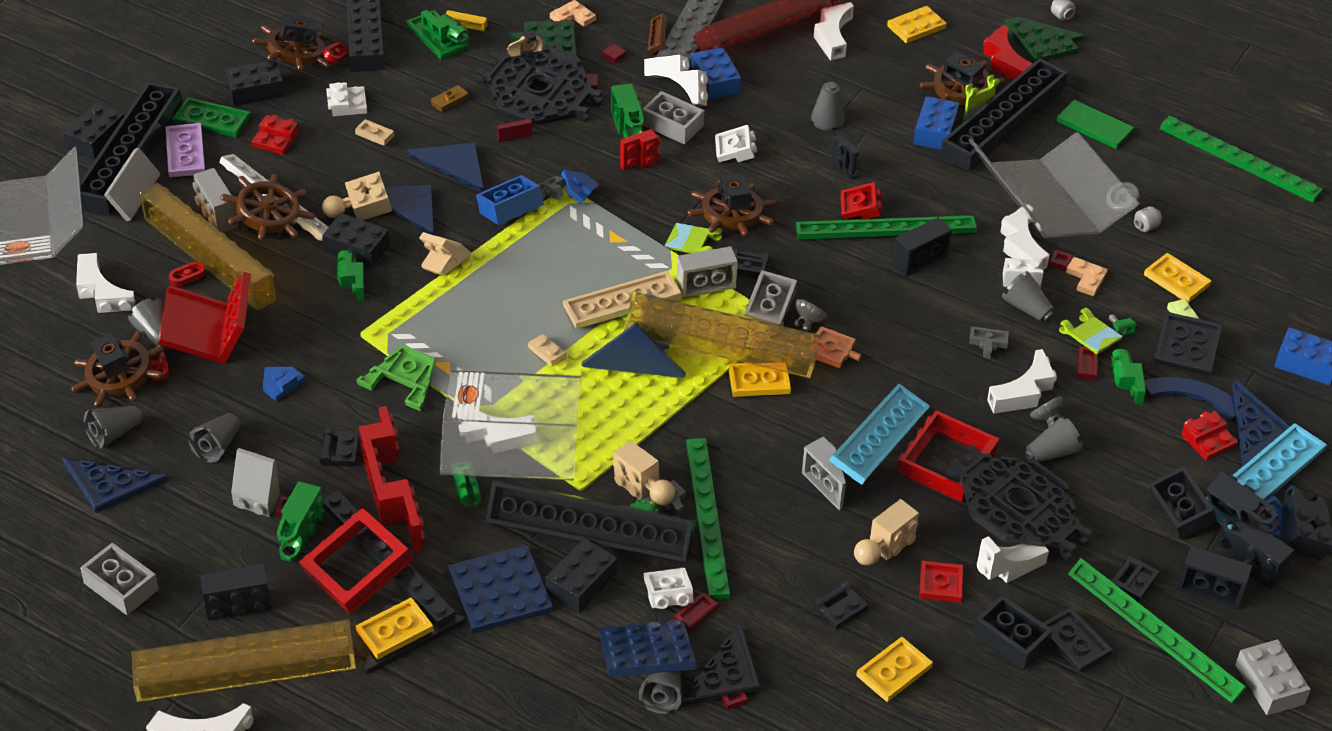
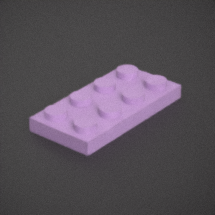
(185, 150)

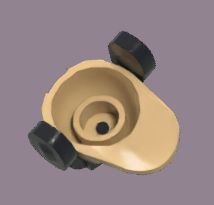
(527, 42)

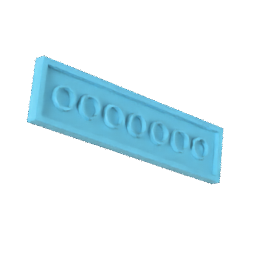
(879, 434)
(1276, 464)

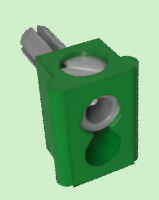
(1123, 327)

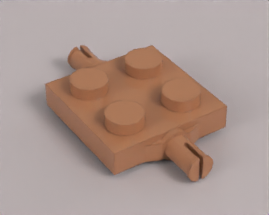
(835, 347)

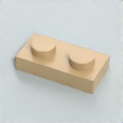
(374, 132)
(547, 350)

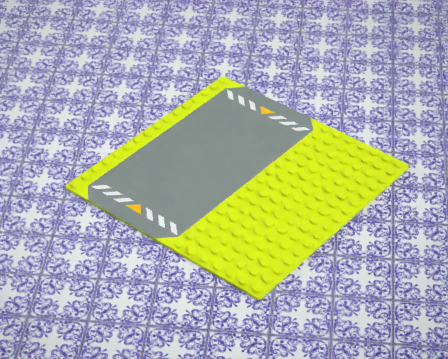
(516, 291)

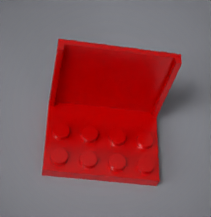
(203, 323)

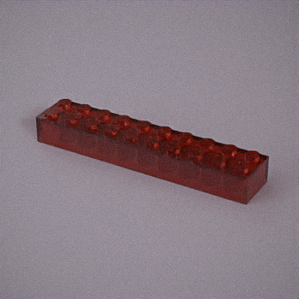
(756, 21)

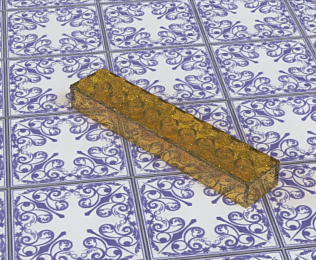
(206, 244)
(724, 334)
(242, 660)

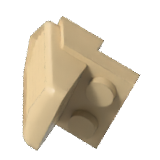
(443, 254)

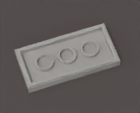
(132, 179)

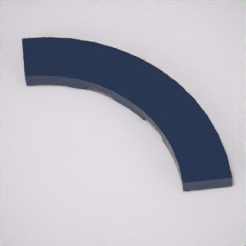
(1193, 389)

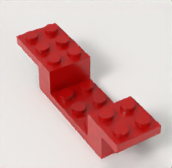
(392, 499)

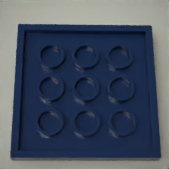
(500, 588)
(647, 648)

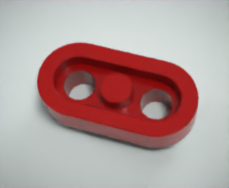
(335, 52)
(187, 274)
(160, 364)

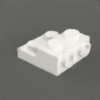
(346, 100)
(736, 144)
(668, 588)

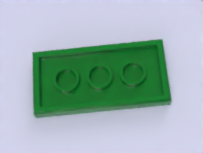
(441, 49)
(212, 117)
(1095, 124)

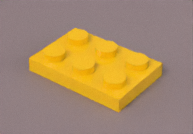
(916, 24)
(1177, 277)
(757, 380)
(394, 628)
(894, 669)

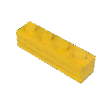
(469, 21)

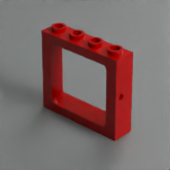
(951, 428)
(375, 580)

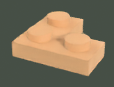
(575, 11)
(1090, 275)

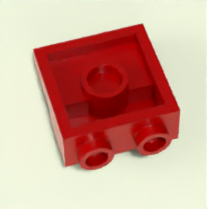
(275, 134)
(640, 150)
(861, 202)
(1208, 435)

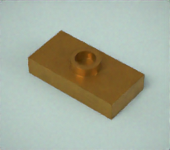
(449, 98)

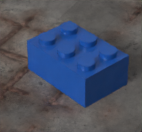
(720, 71)
(935, 122)
(510, 200)
(1306, 356)

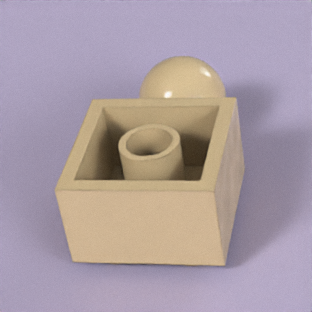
(366, 197)
(640, 474)
(889, 534)

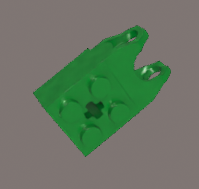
(626, 110)
(300, 519)

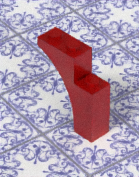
(1004, 58)

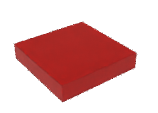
(941, 581)

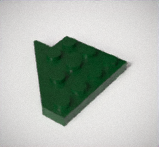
(553, 34)
(1041, 39)

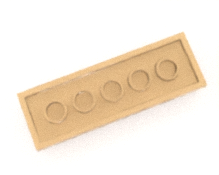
(615, 300)

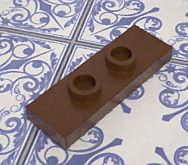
(657, 33)

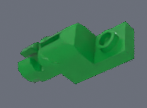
(444, 27)
(351, 273)
(1128, 374)
(467, 488)

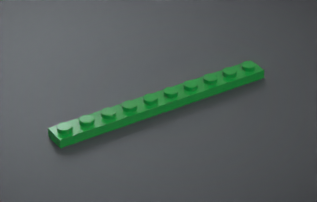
(1241, 159)
(877, 227)
(707, 519)
(1157, 631)

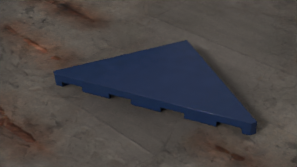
(453, 160)
(413, 204)
(634, 352)
(1255, 423)
(109, 484)

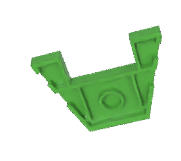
(405, 367)

